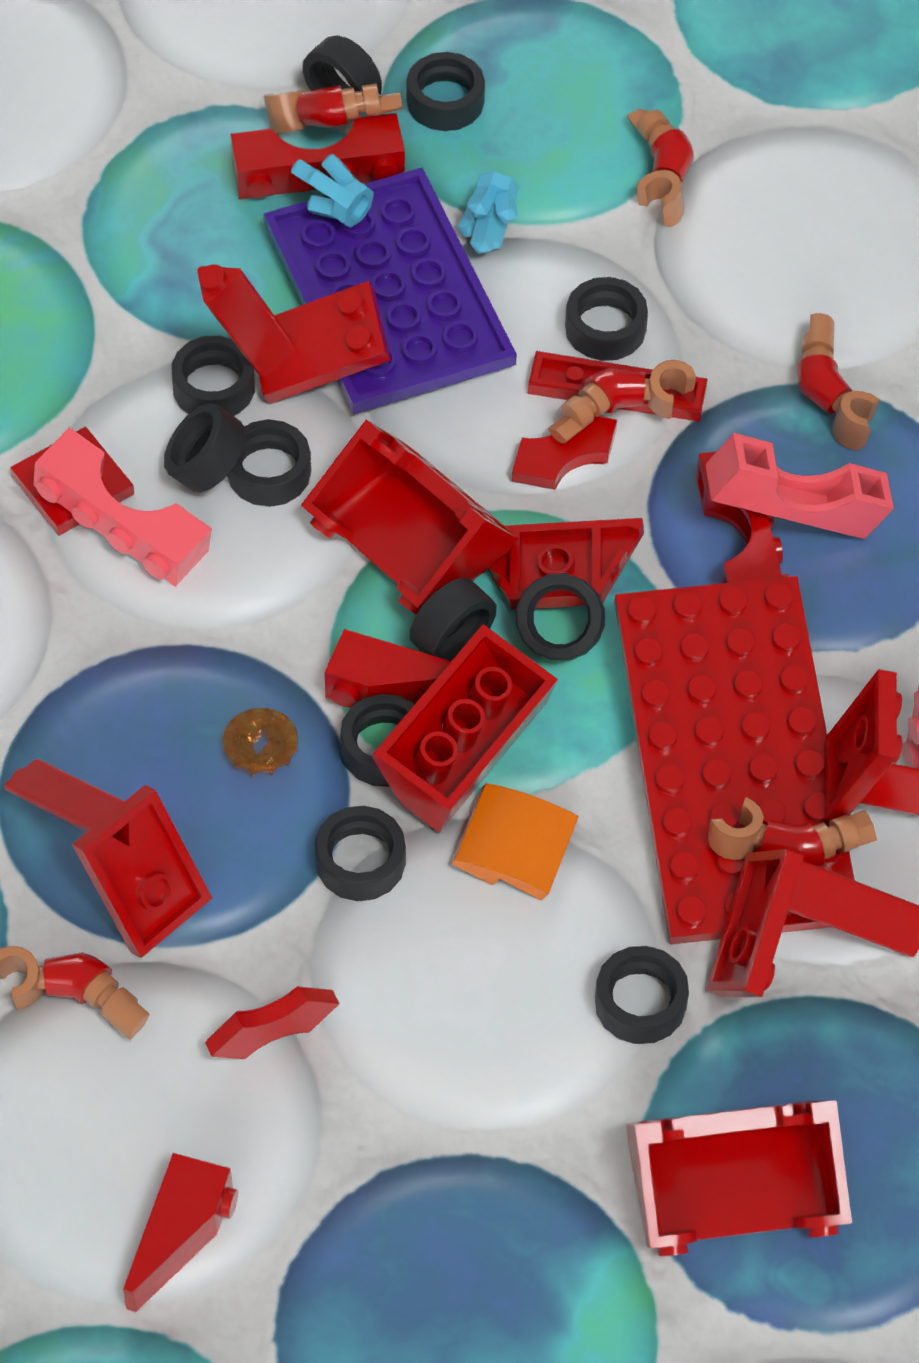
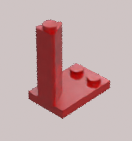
(301, 344)
(863, 751)
(126, 851)
(781, 883)

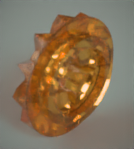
(248, 728)

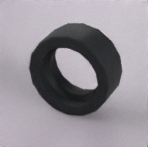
(346, 57)
(450, 114)
(608, 344)
(212, 351)
(204, 447)
(277, 489)
(528, 603)
(452, 618)
(368, 712)
(358, 821)
(652, 963)

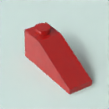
(371, 667)
(180, 1225)

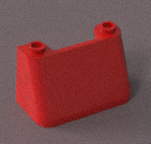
(405, 516)
(739, 1173)

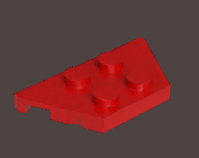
(583, 549)

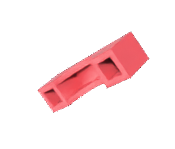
(841, 501)
(163, 539)

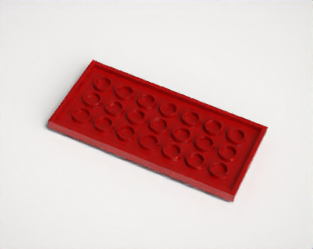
(720, 716)

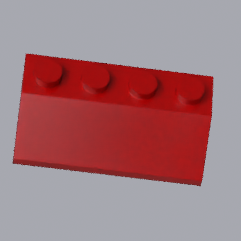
(462, 727)

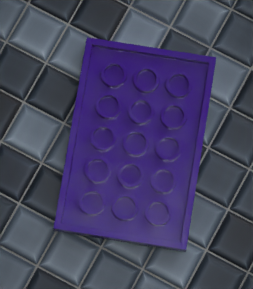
(424, 284)

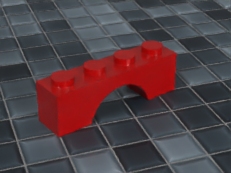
(265, 161)
(763, 551)

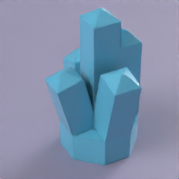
(346, 200)
(489, 211)

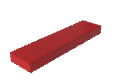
(565, 376)

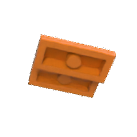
(515, 840)

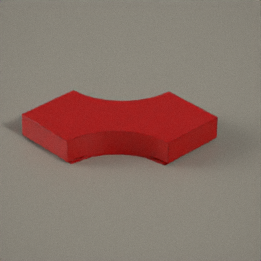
(547, 461)
(252, 1029)

